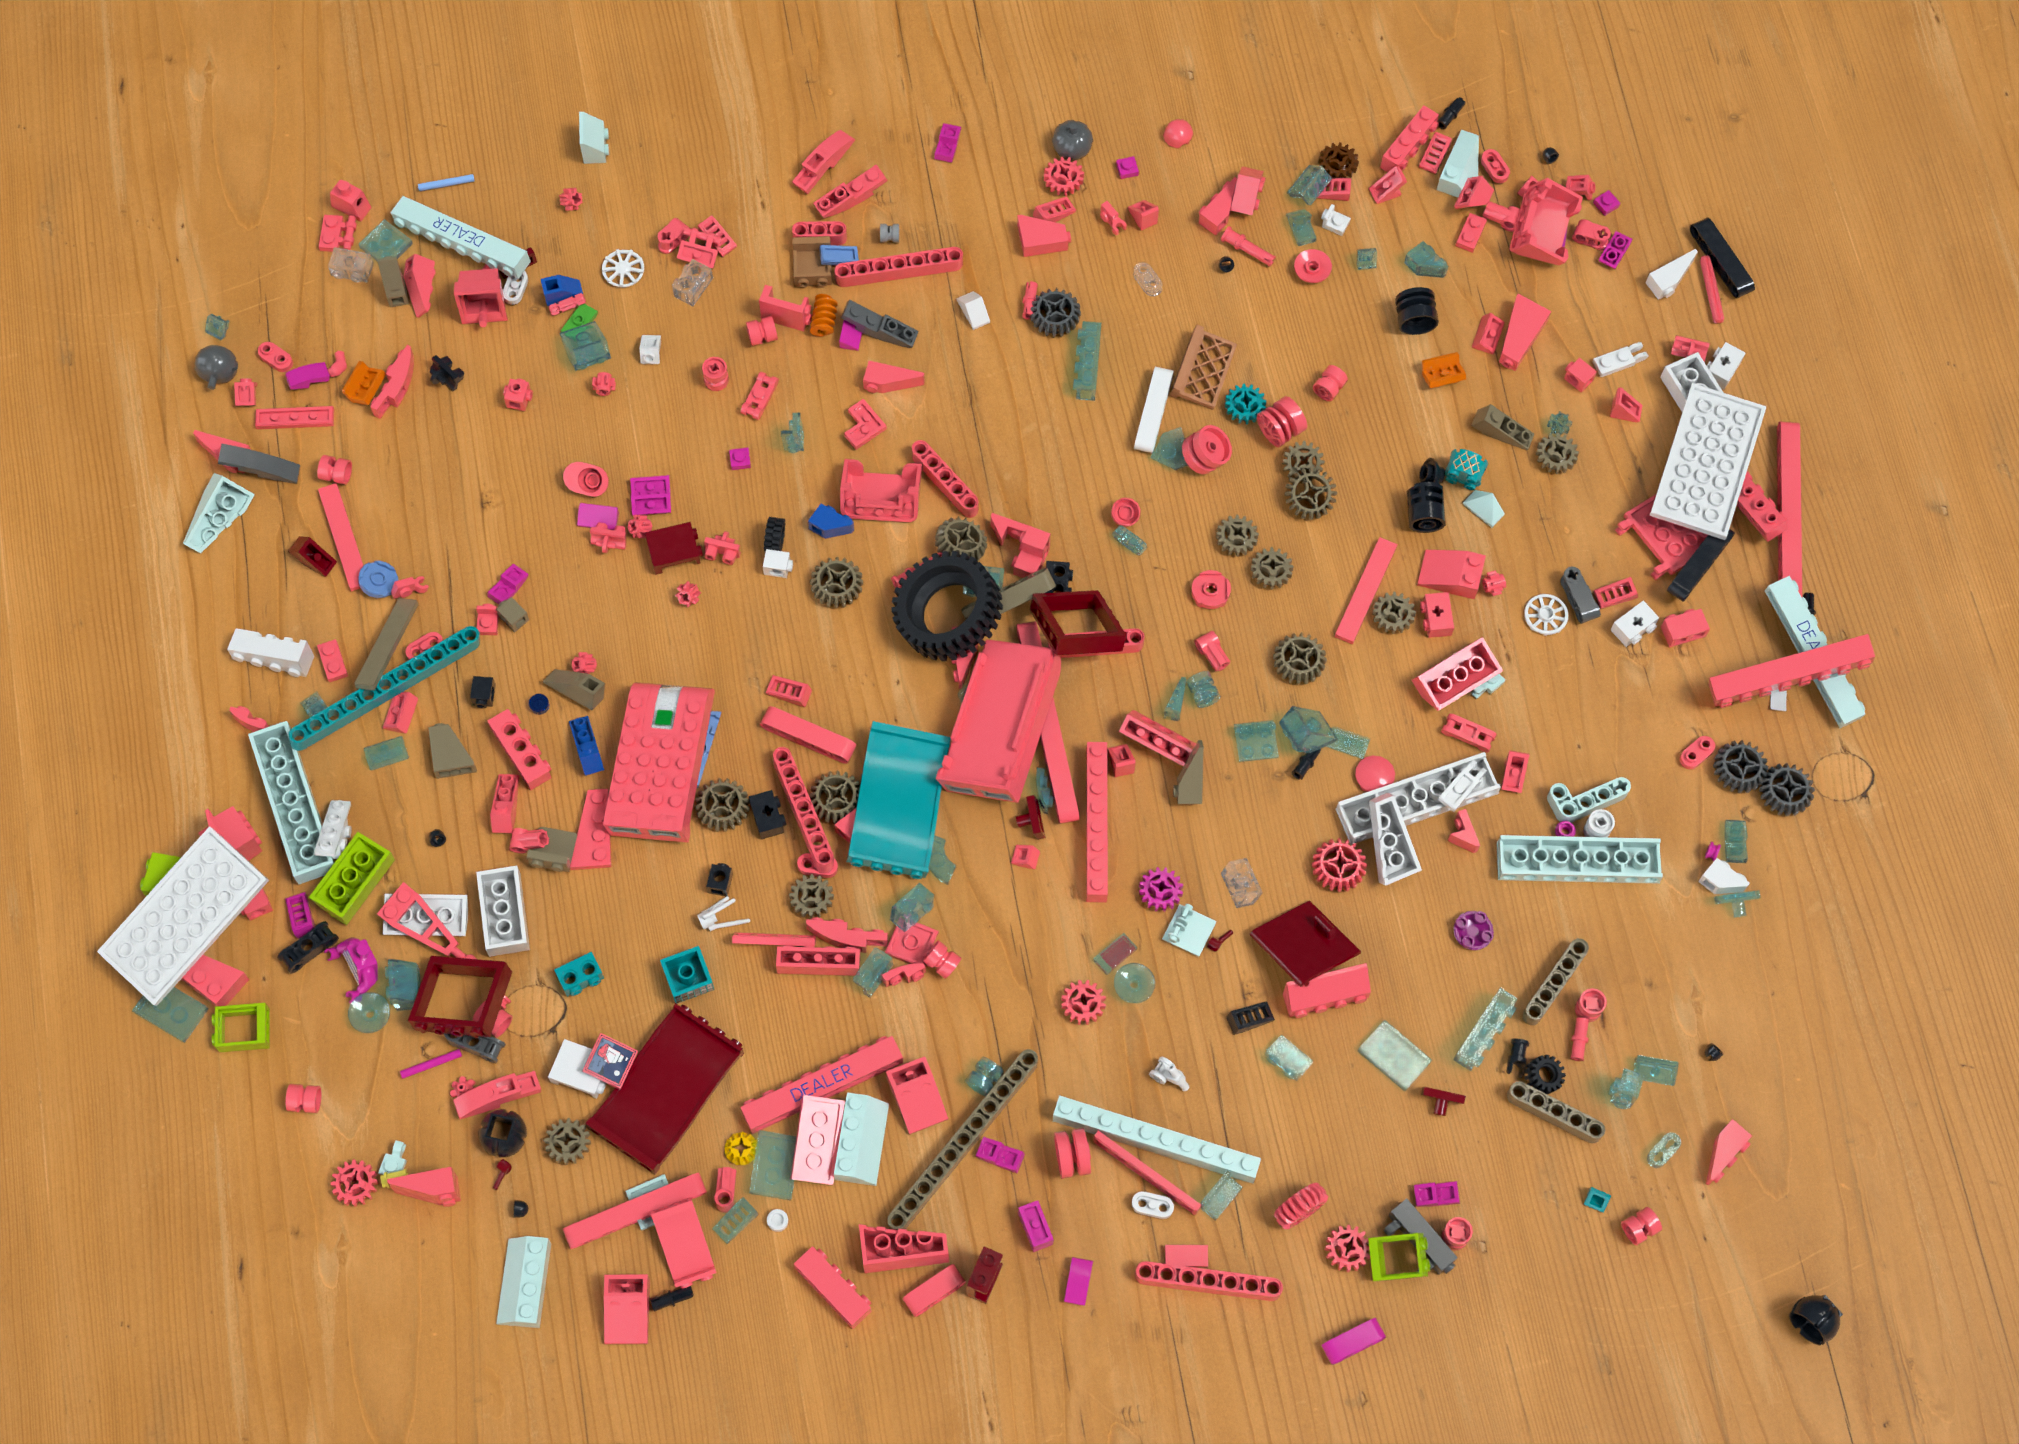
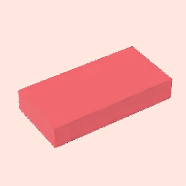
(1187, 1255)

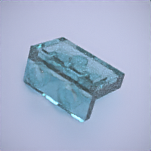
(1310, 184)
(794, 437)
(871, 971)
(1288, 1058)

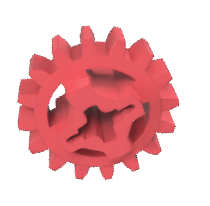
(1062, 178)
(1075, 1004)
(362, 1186)
(1340, 1245)

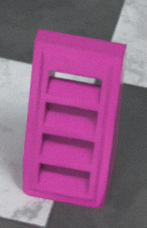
(304, 926)

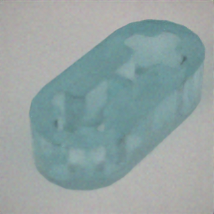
(1129, 540)
(1660, 1146)

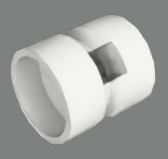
(1599, 824)

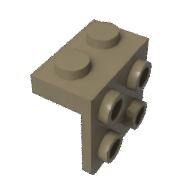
(557, 853)

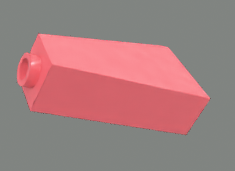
(1523, 329)

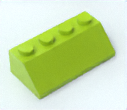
(352, 878)

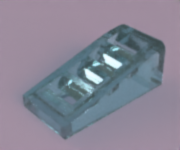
(1174, 706)
(730, 1216)

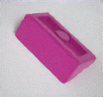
(850, 337)
(591, 514)

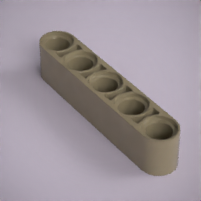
(1020, 591)
(1552, 990)
(1566, 1112)

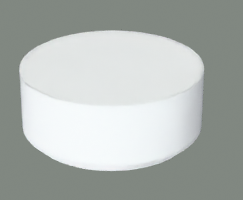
(777, 1220)

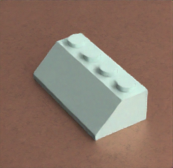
(861, 1139)
(524, 1281)

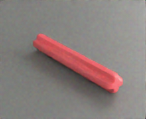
(1712, 290)

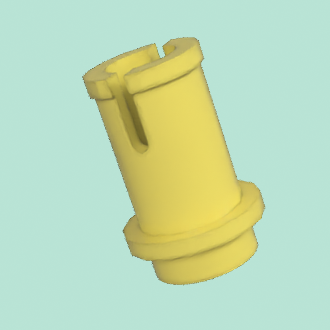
(391, 1175)

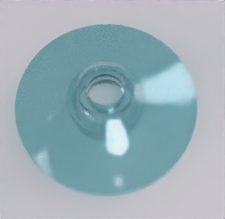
(1138, 974)
(362, 1006)

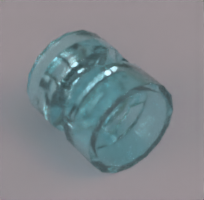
(1202, 687)
(980, 1082)

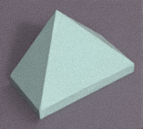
(1484, 506)

